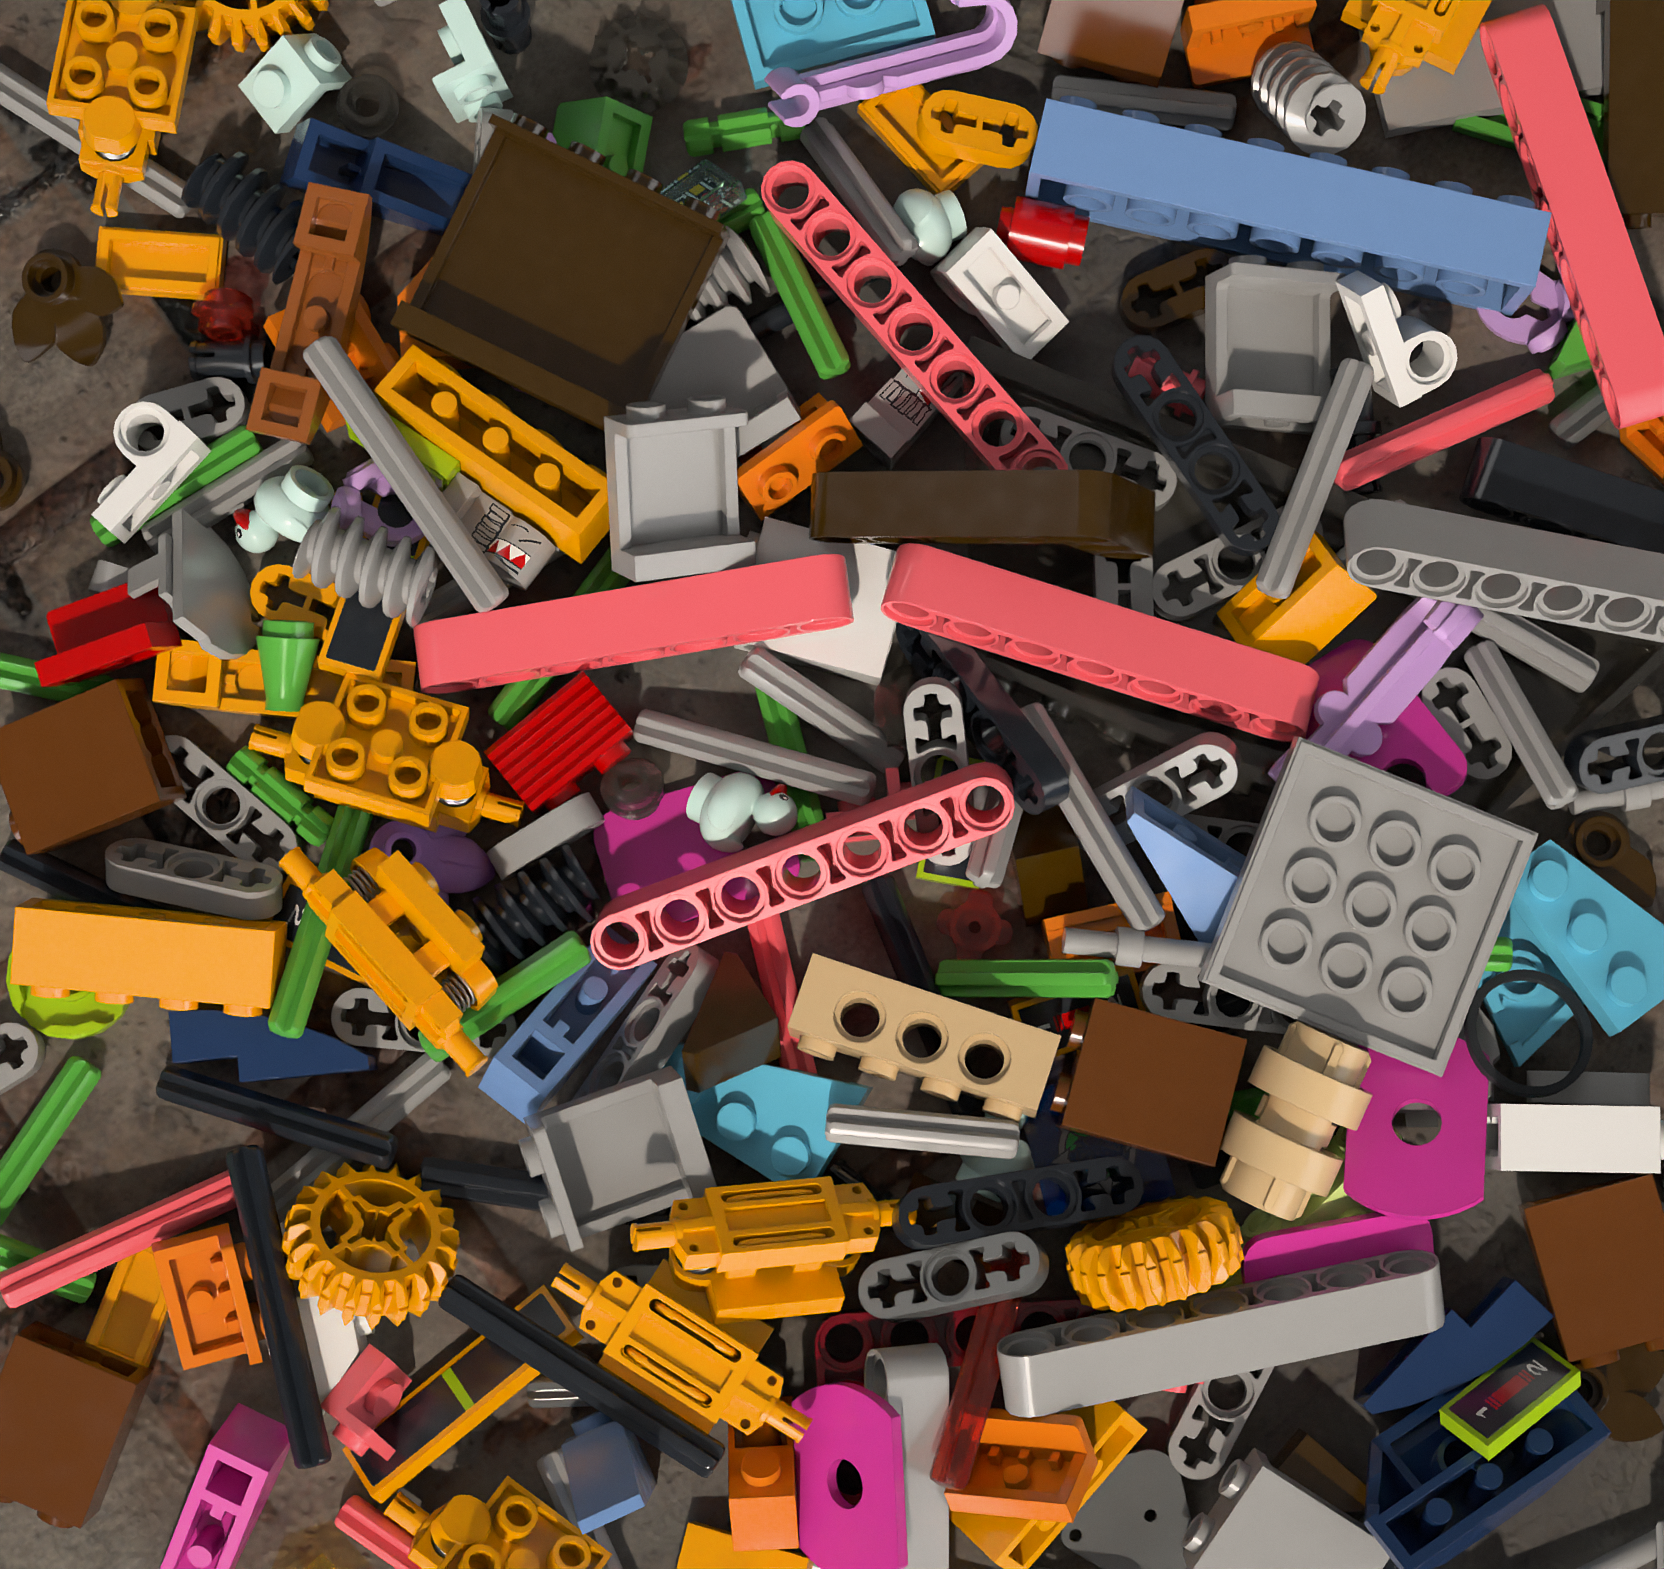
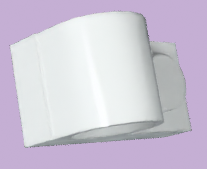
(997, 289)
(1389, 340)
(132, 499)

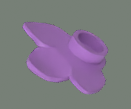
(447, 854)

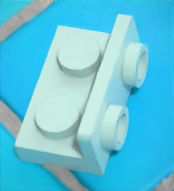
(476, 76)

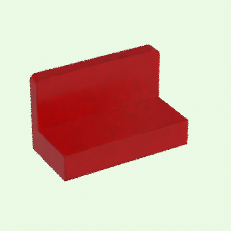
(106, 635)

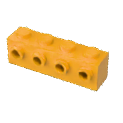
(500, 452)
(147, 954)

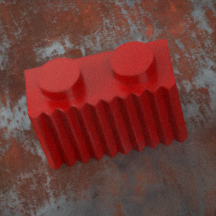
(561, 745)

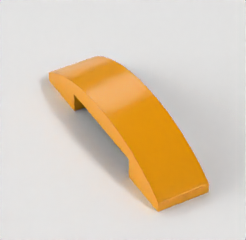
(203, 681)

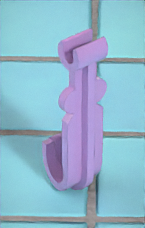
(895, 69)
(1389, 677)

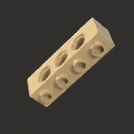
(836, 987)

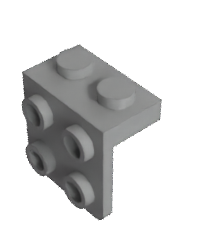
(729, 361)

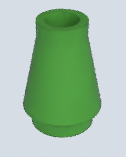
(286, 662)

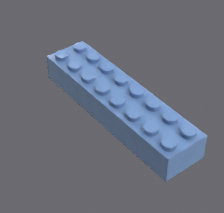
(1287, 206)

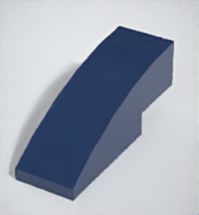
(402, 183)
(261, 1053)
(1457, 1350)

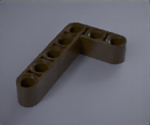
(1067, 507)

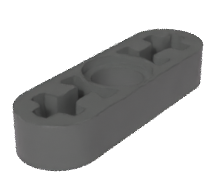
(995, 1251)

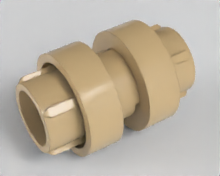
(1281, 1154)

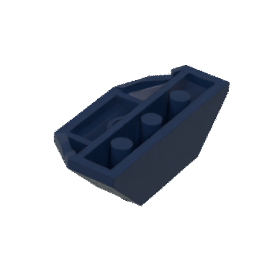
(1440, 1496)

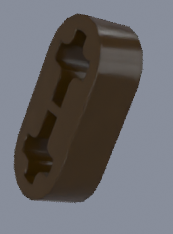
(1170, 278)

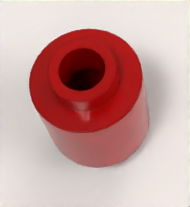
(1043, 232)

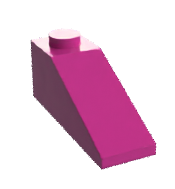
(229, 1492)

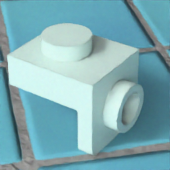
(293, 79)

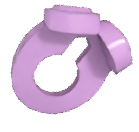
(1529, 331)
(348, 498)

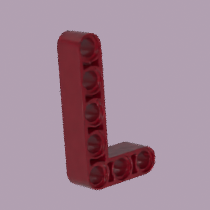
(940, 1330)

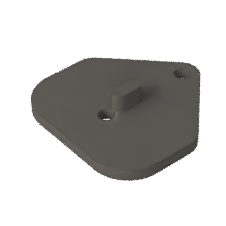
(1114, 1521)

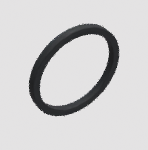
(1570, 999)

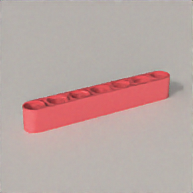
(1585, 220)
(899, 311)
(634, 624)
(1099, 642)
(781, 889)

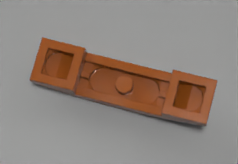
(320, 303)

